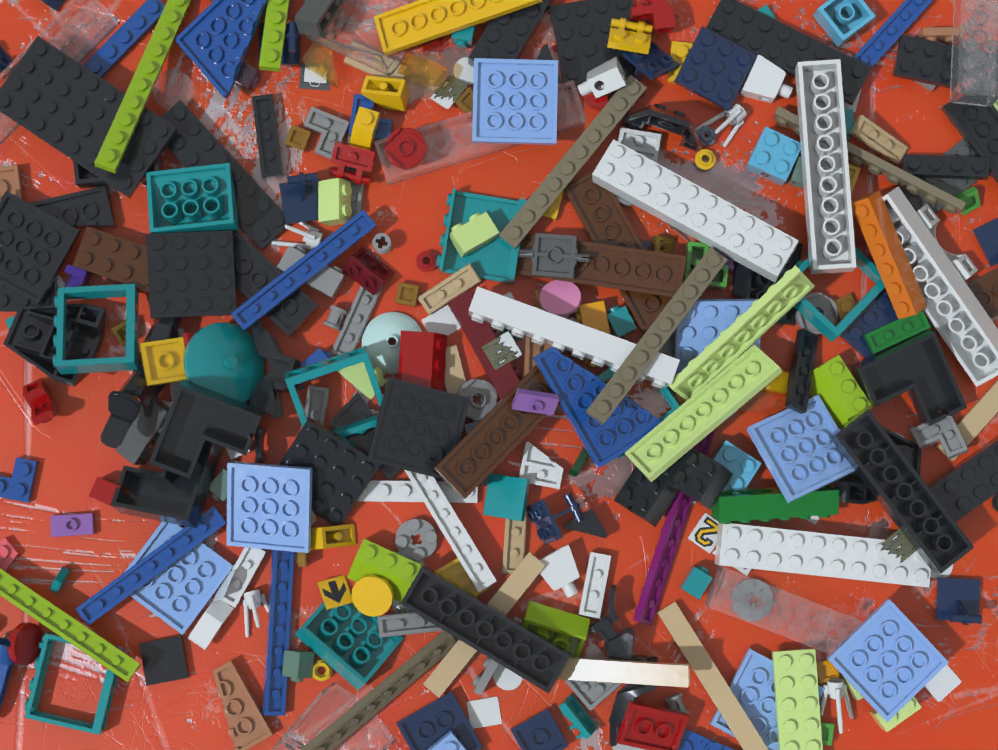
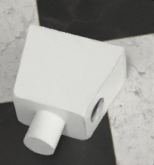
(609, 73)
(765, 81)
(560, 570)

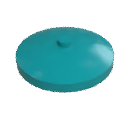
(224, 361)

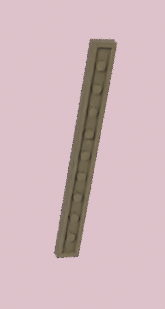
(572, 162)
(879, 166)
(656, 336)
(383, 693)

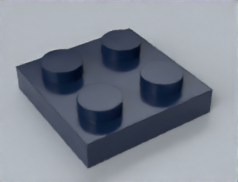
(539, 733)

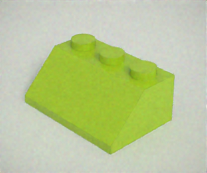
(838, 390)
(384, 563)
(558, 626)

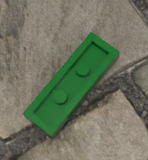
(896, 332)

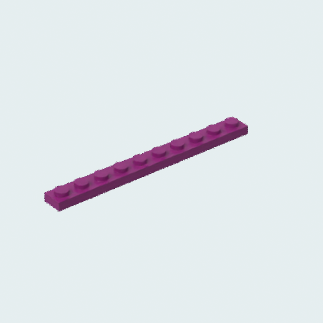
(666, 549)

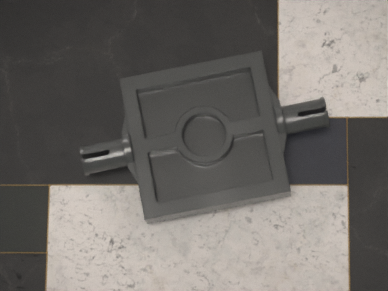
(554, 255)

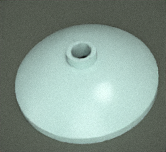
(378, 334)

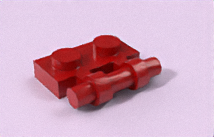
(354, 157)

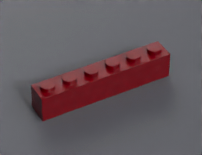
(479, 335)

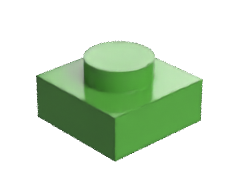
(971, 198)
(827, 733)

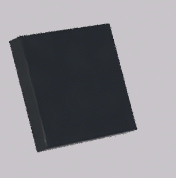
(164, 660)

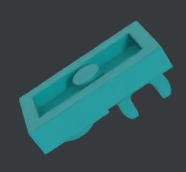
(578, 717)

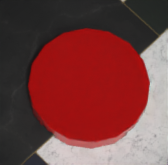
(405, 148)
(25, 643)

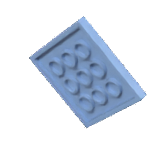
(515, 101)
(704, 325)
(800, 449)
(269, 506)
(186, 585)
(887, 660)
(755, 692)

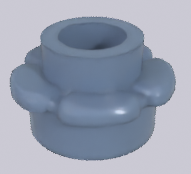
(711, 135)

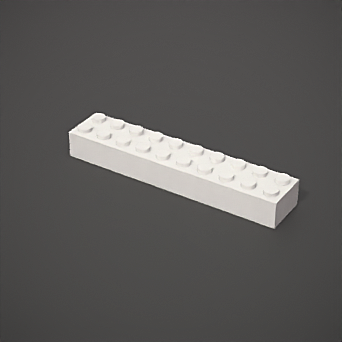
(825, 167)
(694, 211)
(948, 298)
(565, 335)
(814, 555)

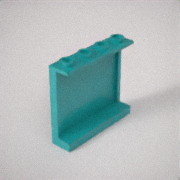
(494, 260)

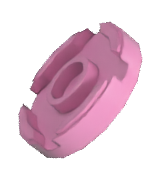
(560, 298)

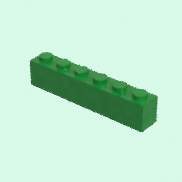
(770, 503)

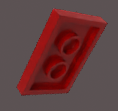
(651, 727)

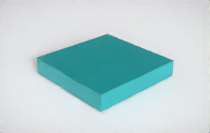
(506, 497)

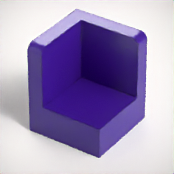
(76, 277)

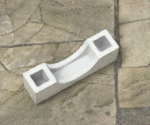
(960, 261)

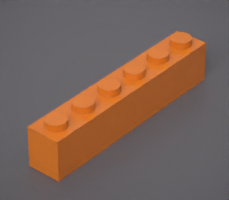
(888, 255)

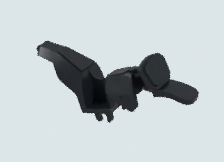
(266, 393)
(124, 403)
(620, 647)

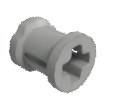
(378, 238)
(335, 317)
(676, 697)

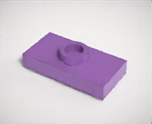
(535, 401)
(72, 524)

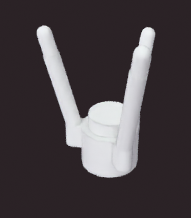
(733, 117)
(311, 237)
(253, 600)
(836, 689)

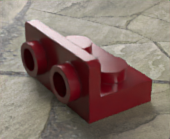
(367, 270)

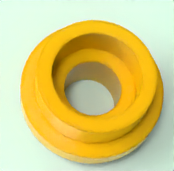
(702, 165)
(321, 677)

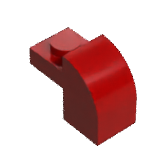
(660, 14)
(40, 401)

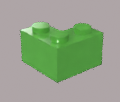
(694, 253)

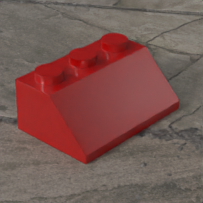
(423, 358)

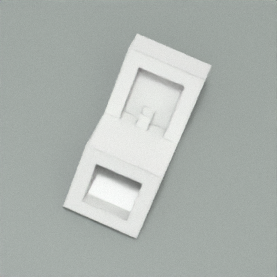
(210, 623)

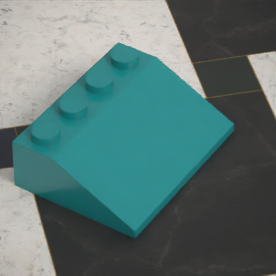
(192, 199)
(347, 642)

